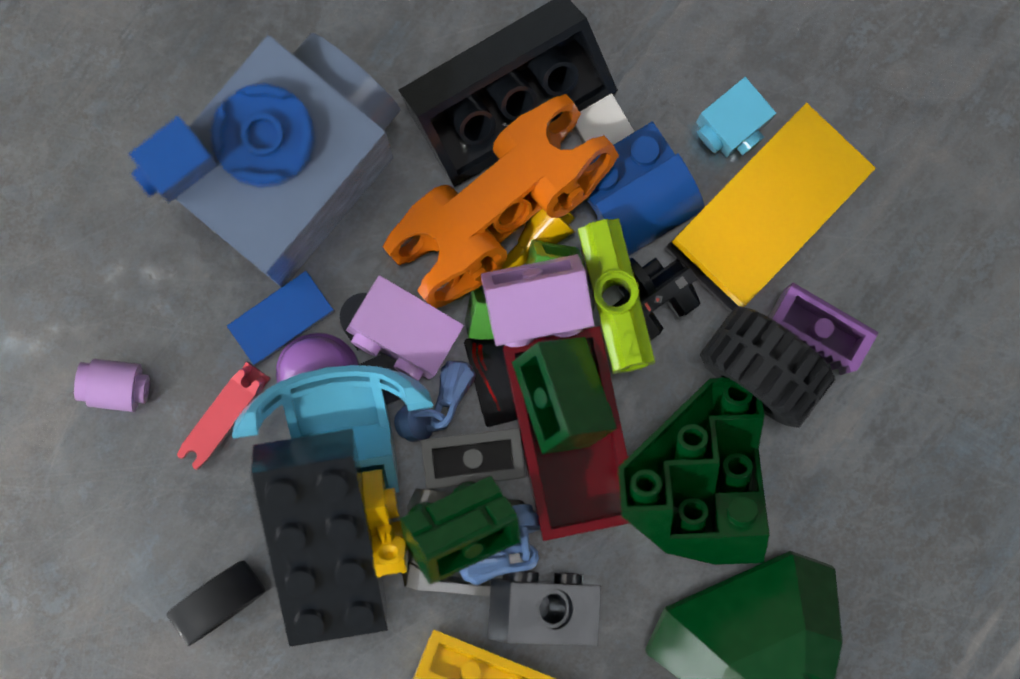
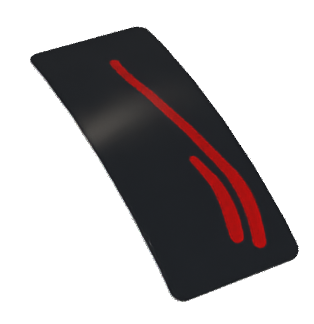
(491, 381)

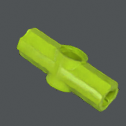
(609, 266)

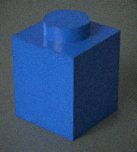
(171, 161)

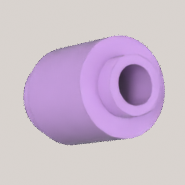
(111, 385)

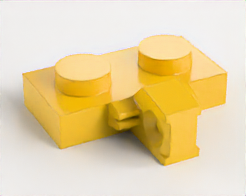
(381, 506)

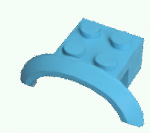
(338, 401)

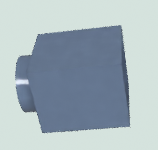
(288, 222)

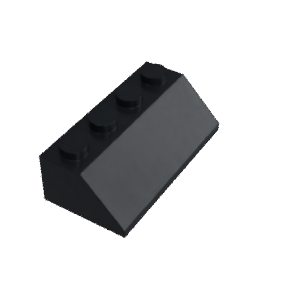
(497, 80)

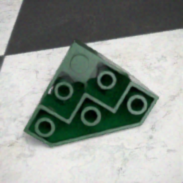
(700, 479)
(756, 625)

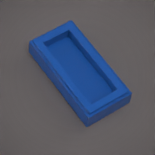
(280, 318)

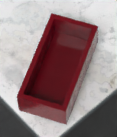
(575, 487)

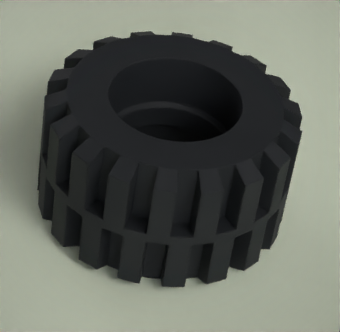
(769, 365)

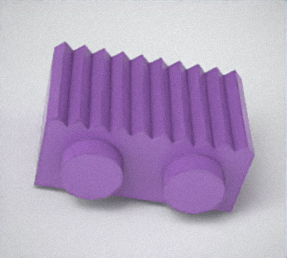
(826, 329)

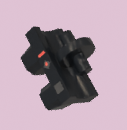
(660, 286)

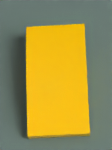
(773, 205)

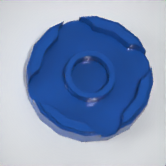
(263, 135)

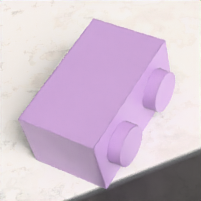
(537, 301)
(403, 329)

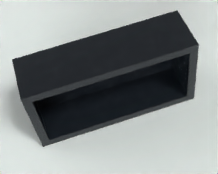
(318, 537)

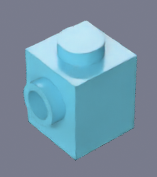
(735, 120)

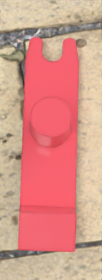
(222, 414)

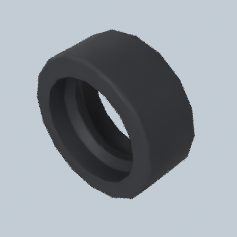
(215, 602)

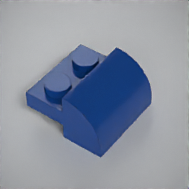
(646, 189)

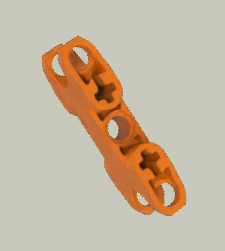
(524, 180)

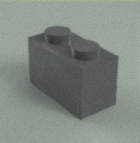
(472, 458)

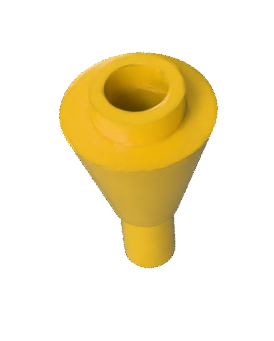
(540, 228)

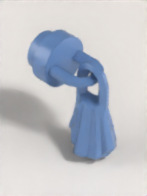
(419, 424)
(500, 563)

